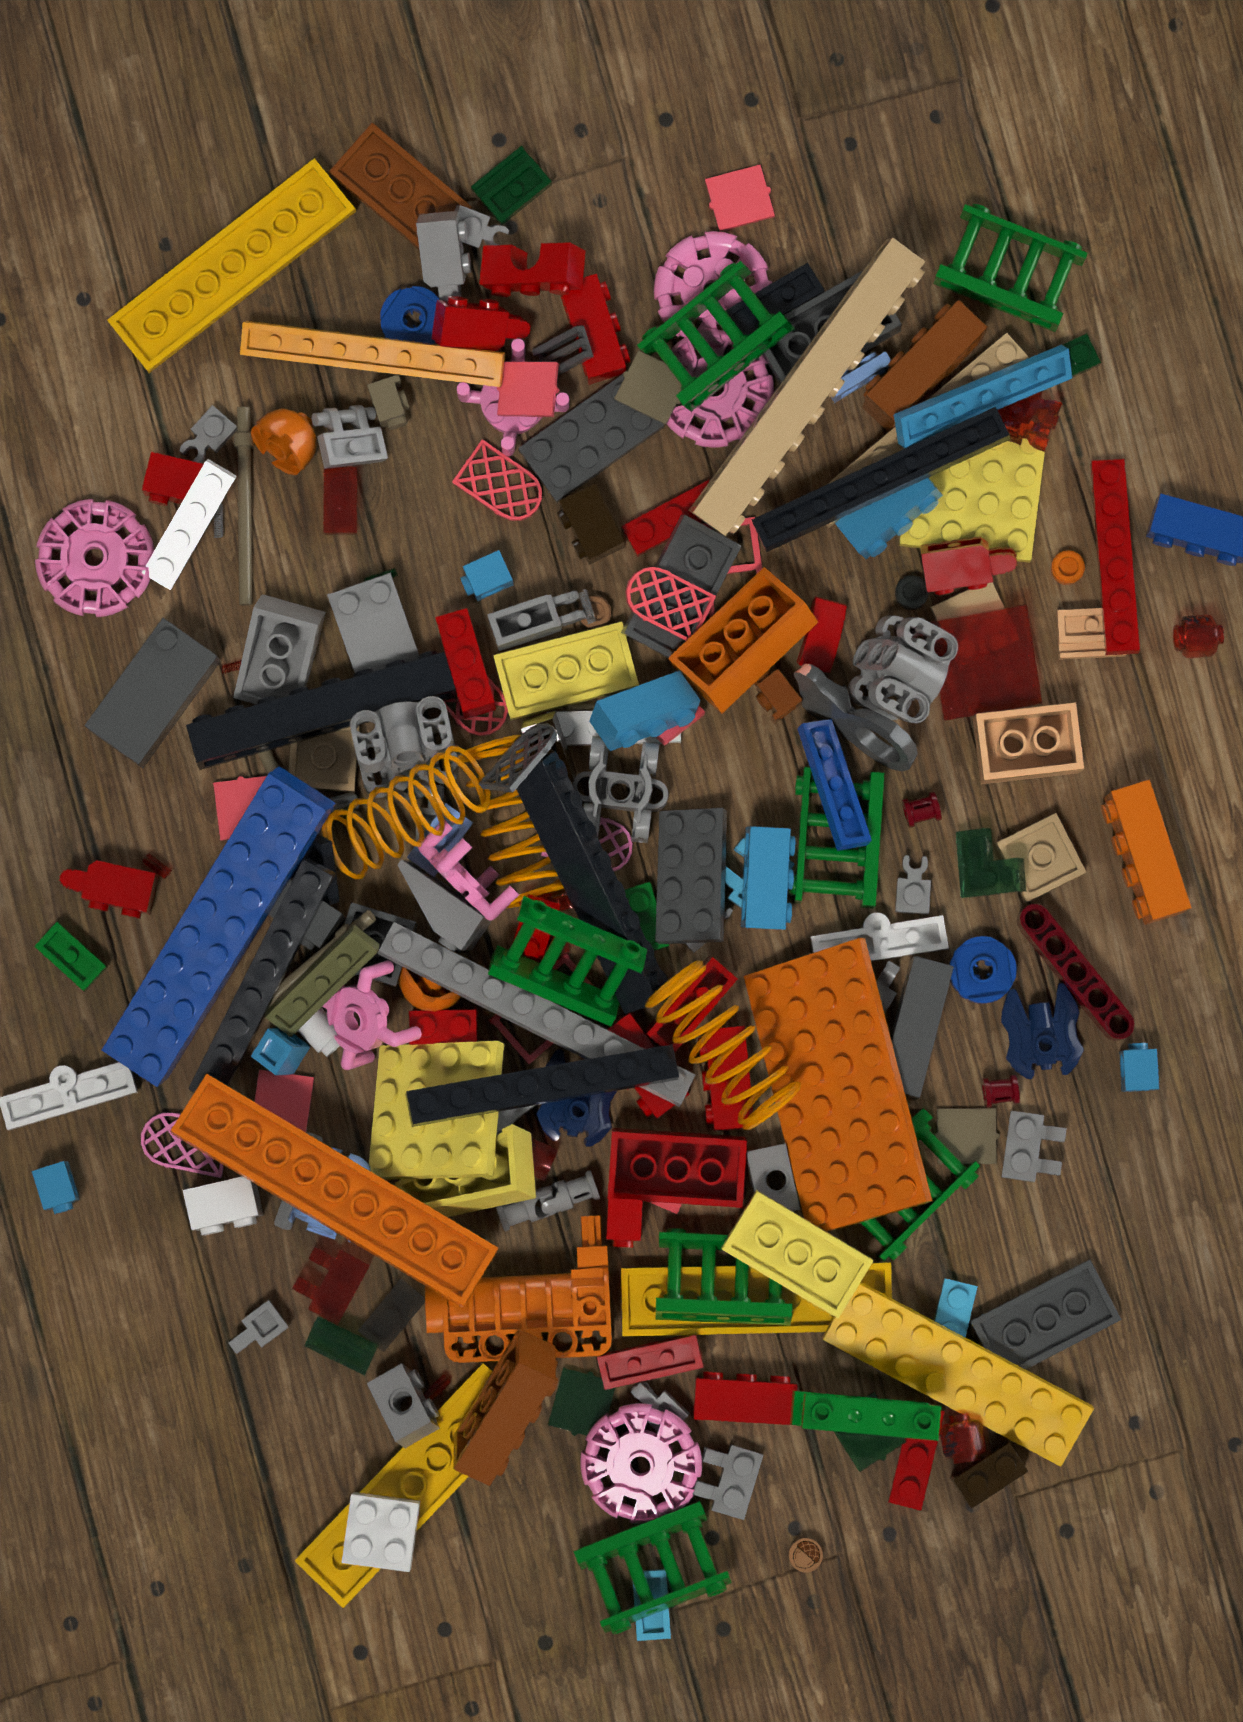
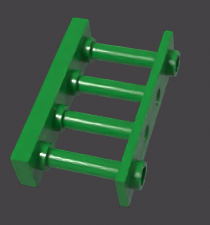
(984, 289)
(745, 347)
(864, 856)
(554, 985)
(964, 1175)
(706, 1306)
(865, 1415)
(658, 1534)

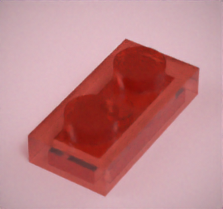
(340, 501)

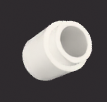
(319, 1033)

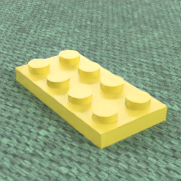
(566, 671)
(797, 1254)

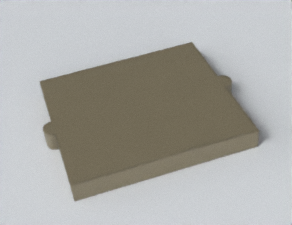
(649, 388)
(969, 1134)

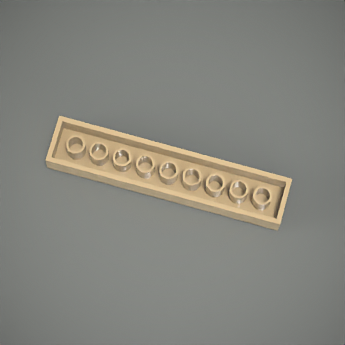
(807, 385)

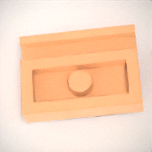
(1081, 634)

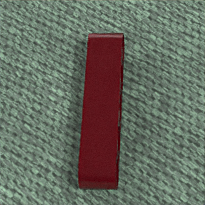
(1091, 979)

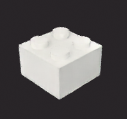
(223, 1203)
(381, 1531)

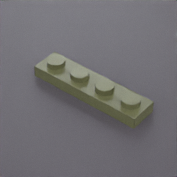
(322, 980)

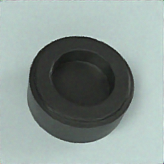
(911, 592)

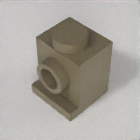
(389, 403)

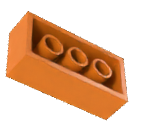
(743, 640)
(1145, 852)

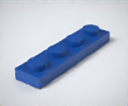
(834, 784)

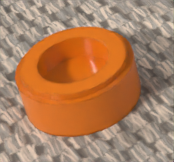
(1067, 567)

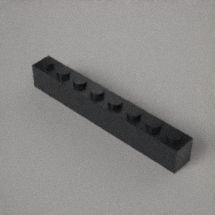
(316, 711)
(586, 871)

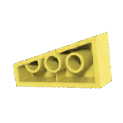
(511, 1180)

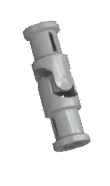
(554, 1198)

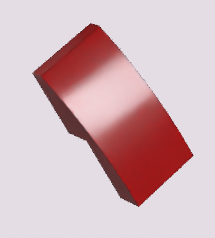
(823, 639)

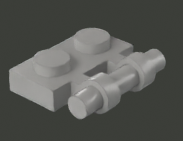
(349, 447)

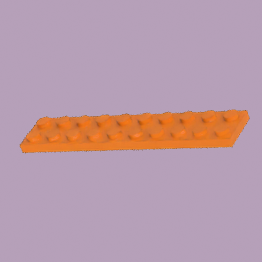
(334, 1190)

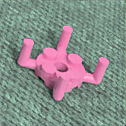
(489, 404)
(472, 889)
(373, 1014)

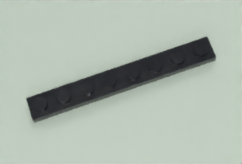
(881, 479)
(265, 973)
(541, 1085)

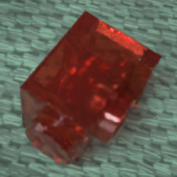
(542, 1159)

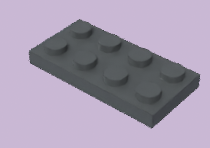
(586, 441)
(695, 556)
(691, 876)
(1048, 1317)

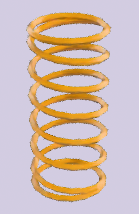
(414, 810)
(513, 824)
(676, 987)

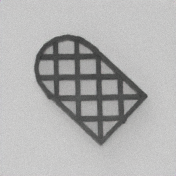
(528, 763)

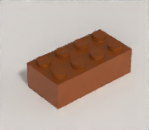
(926, 365)
(505, 1408)

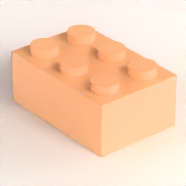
(1028, 743)

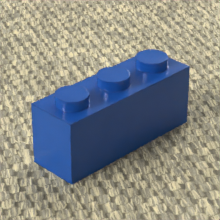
(1197, 529)

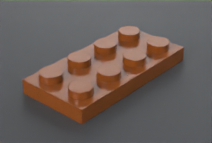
(393, 182)

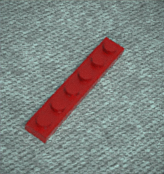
(1114, 557)

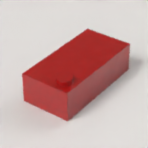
(677, 1167)

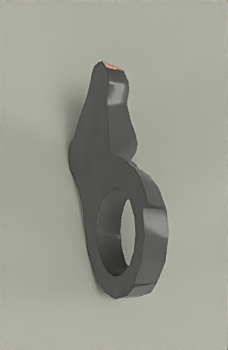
(831, 701)

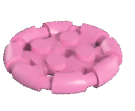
(702, 272)
(721, 407)
(99, 577)
(643, 1443)

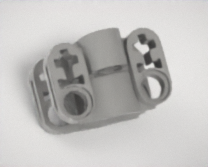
(901, 668)
(400, 742)
(639, 786)

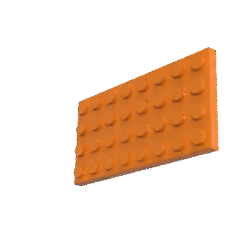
(850, 1118)

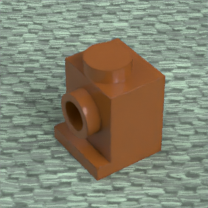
(777, 695)

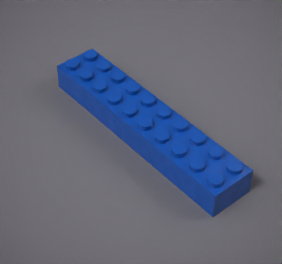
(218, 926)

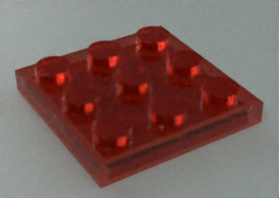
(992, 664)

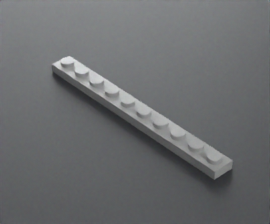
(516, 1004)

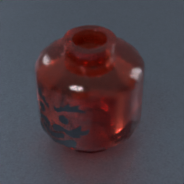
(1197, 636)
(963, 1439)

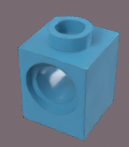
(486, 576)
(280, 1052)
(1139, 1068)
(56, 1187)

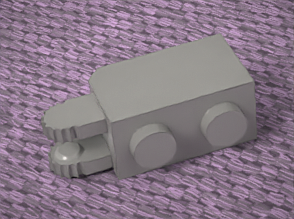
(442, 252)
(532, 620)

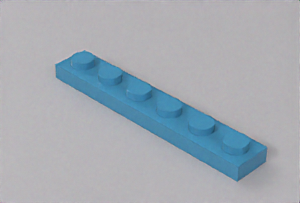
(983, 394)

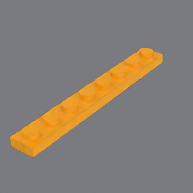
(372, 353)

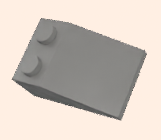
(373, 624)
(278, 649)
(445, 909)

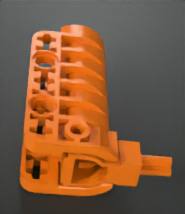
(532, 1304)

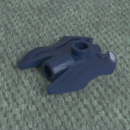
(1042, 1037)
(576, 1115)

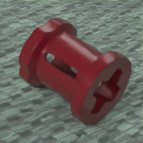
(921, 809)
(1000, 1091)

